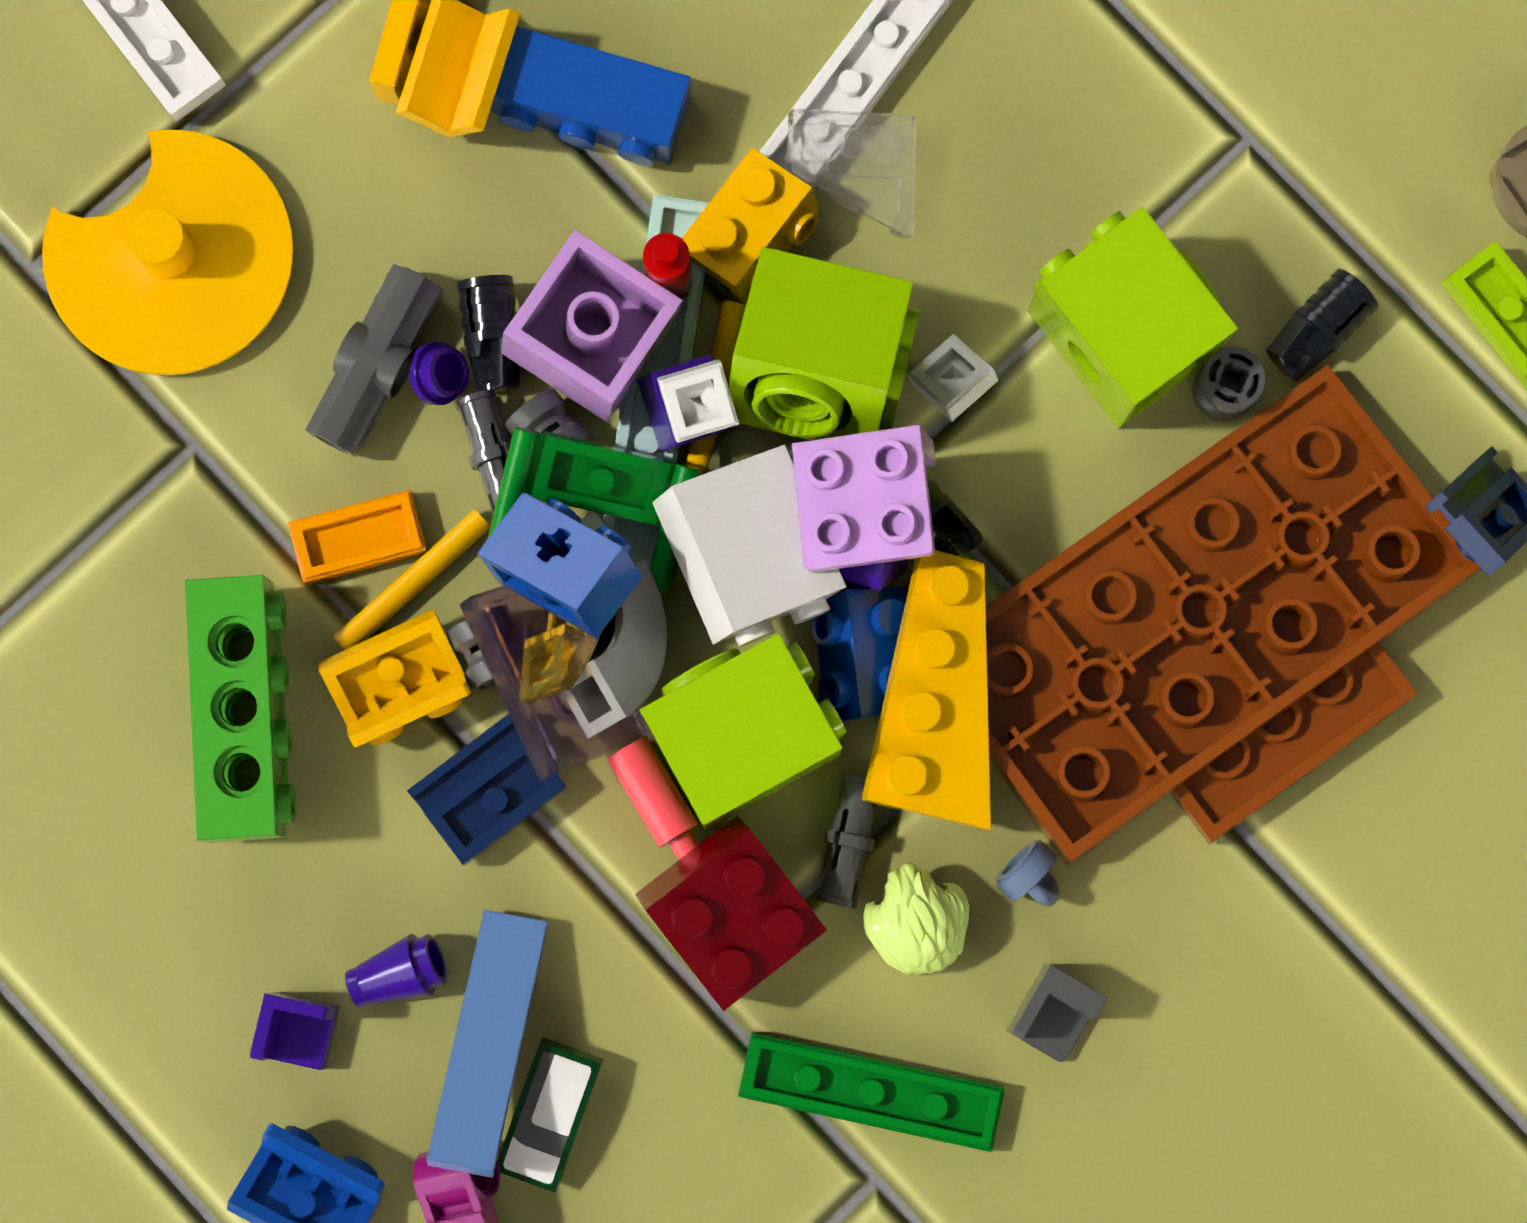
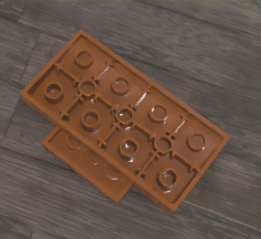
(1218, 627)

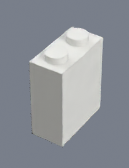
(744, 548)

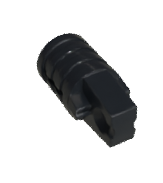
(486, 312)
(1321, 324)

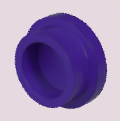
(438, 373)

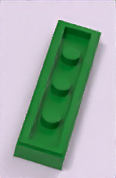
(871, 1092)

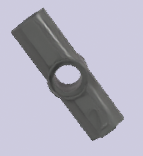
(374, 360)

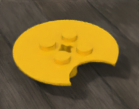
(179, 269)

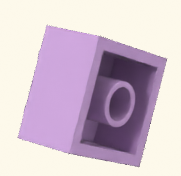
(590, 326)

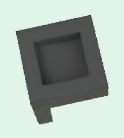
(1055, 1012)

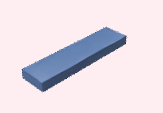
(487, 1044)

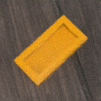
(357, 537)

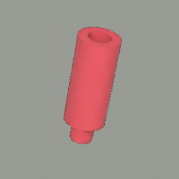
(655, 796)

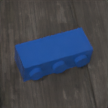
(592, 97)

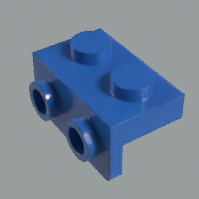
(858, 648)
(304, 1184)

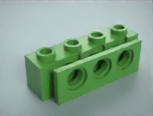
(216, 615)

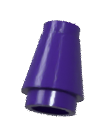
(398, 972)

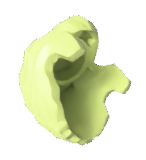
(918, 922)

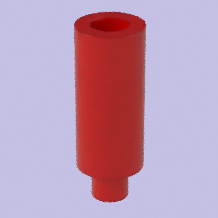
(668, 263)

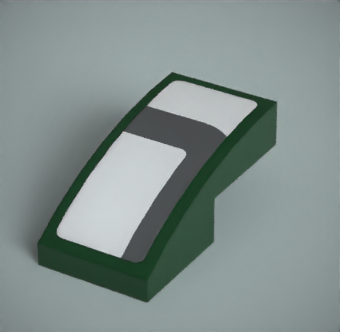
(548, 1114)

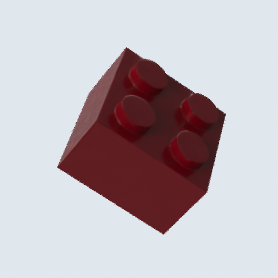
(730, 912)

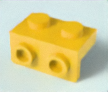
(751, 210)
(395, 679)

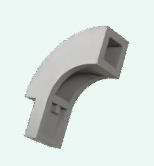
(625, 657)

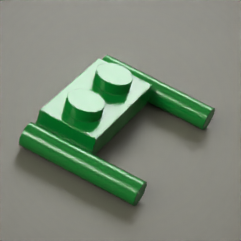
(594, 480)

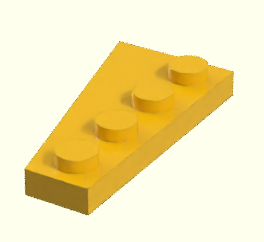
(934, 712)

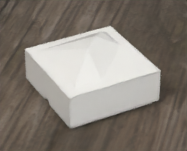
(952, 377)
(697, 401)

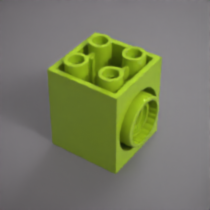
(1129, 314)
(821, 348)
(743, 727)

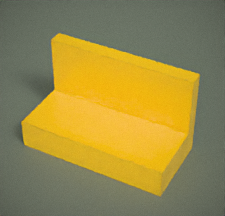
(456, 67)

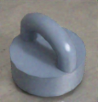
(1029, 874)

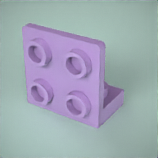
(864, 498)

